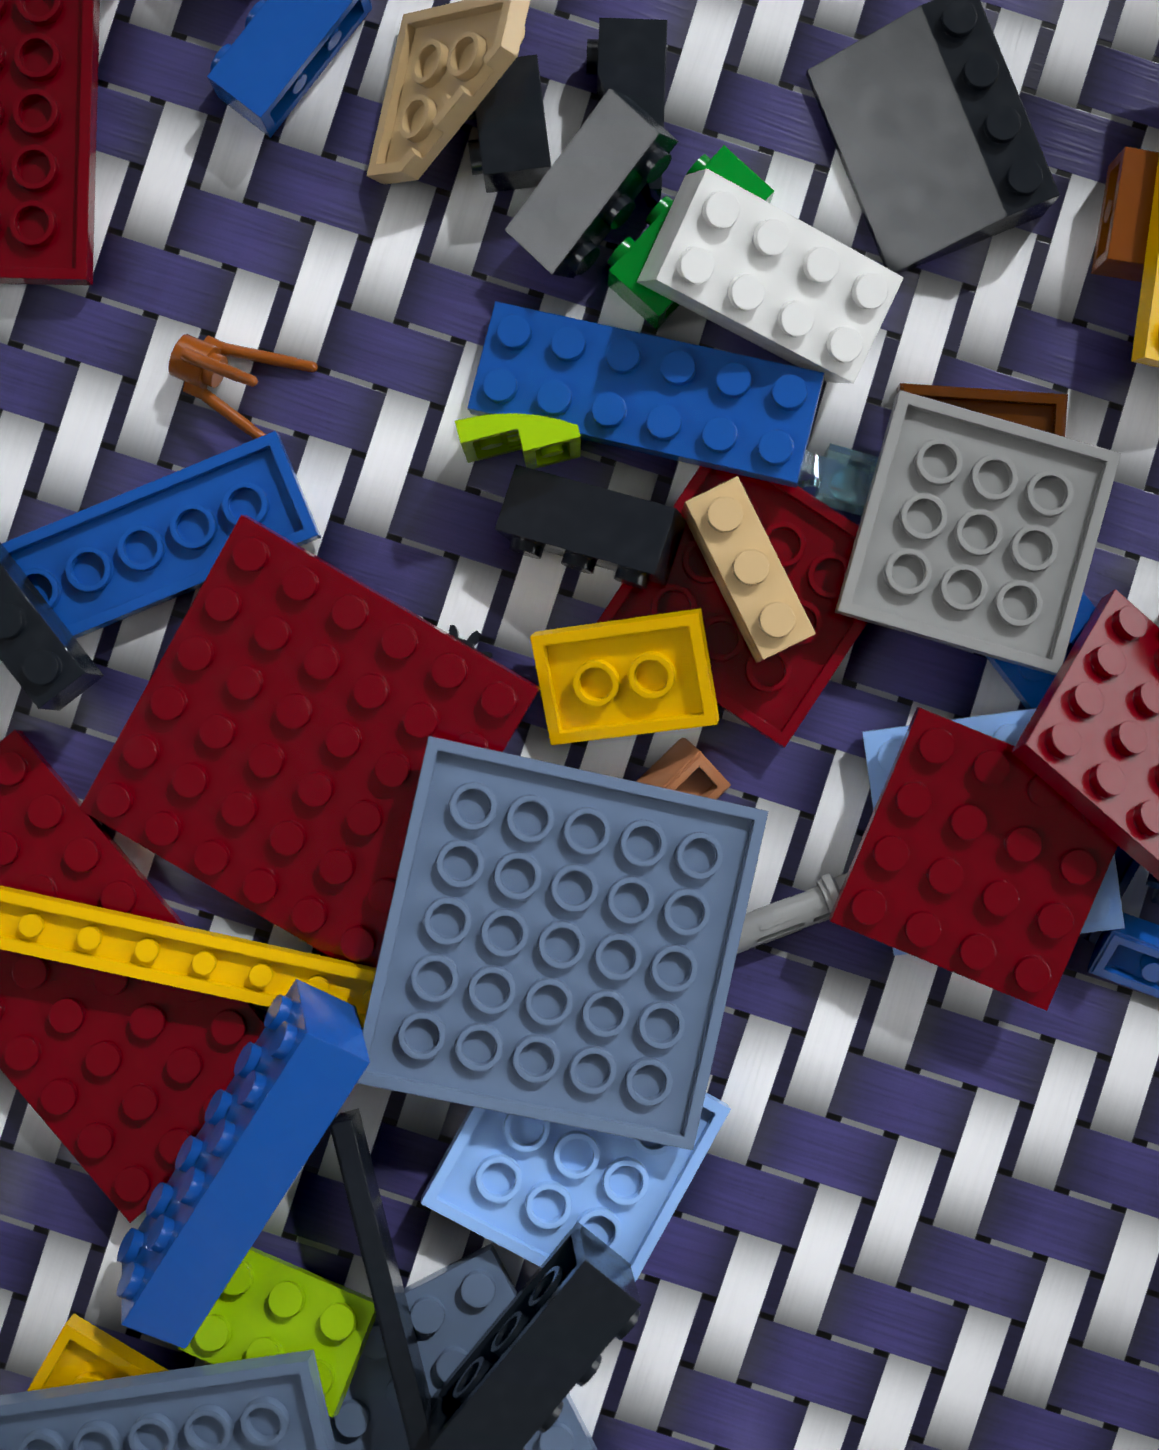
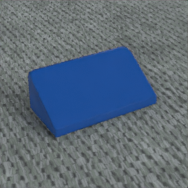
(1129, 955)

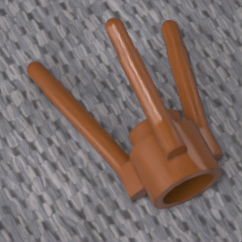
(204, 365)

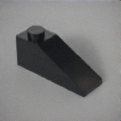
(633, 62)

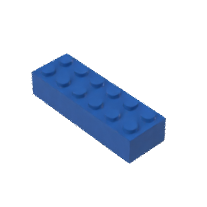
(240, 1162)

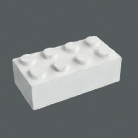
(769, 277)

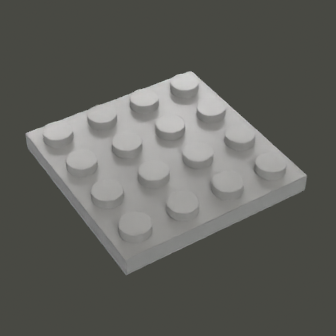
(978, 533)

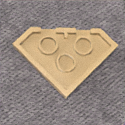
(438, 77)

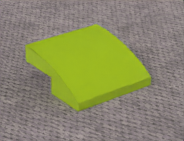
(540, 438)

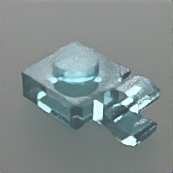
(839, 477)

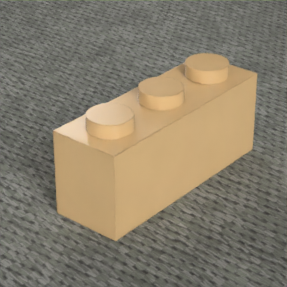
(747, 569)

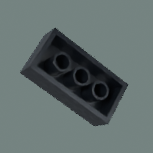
(538, 1349)

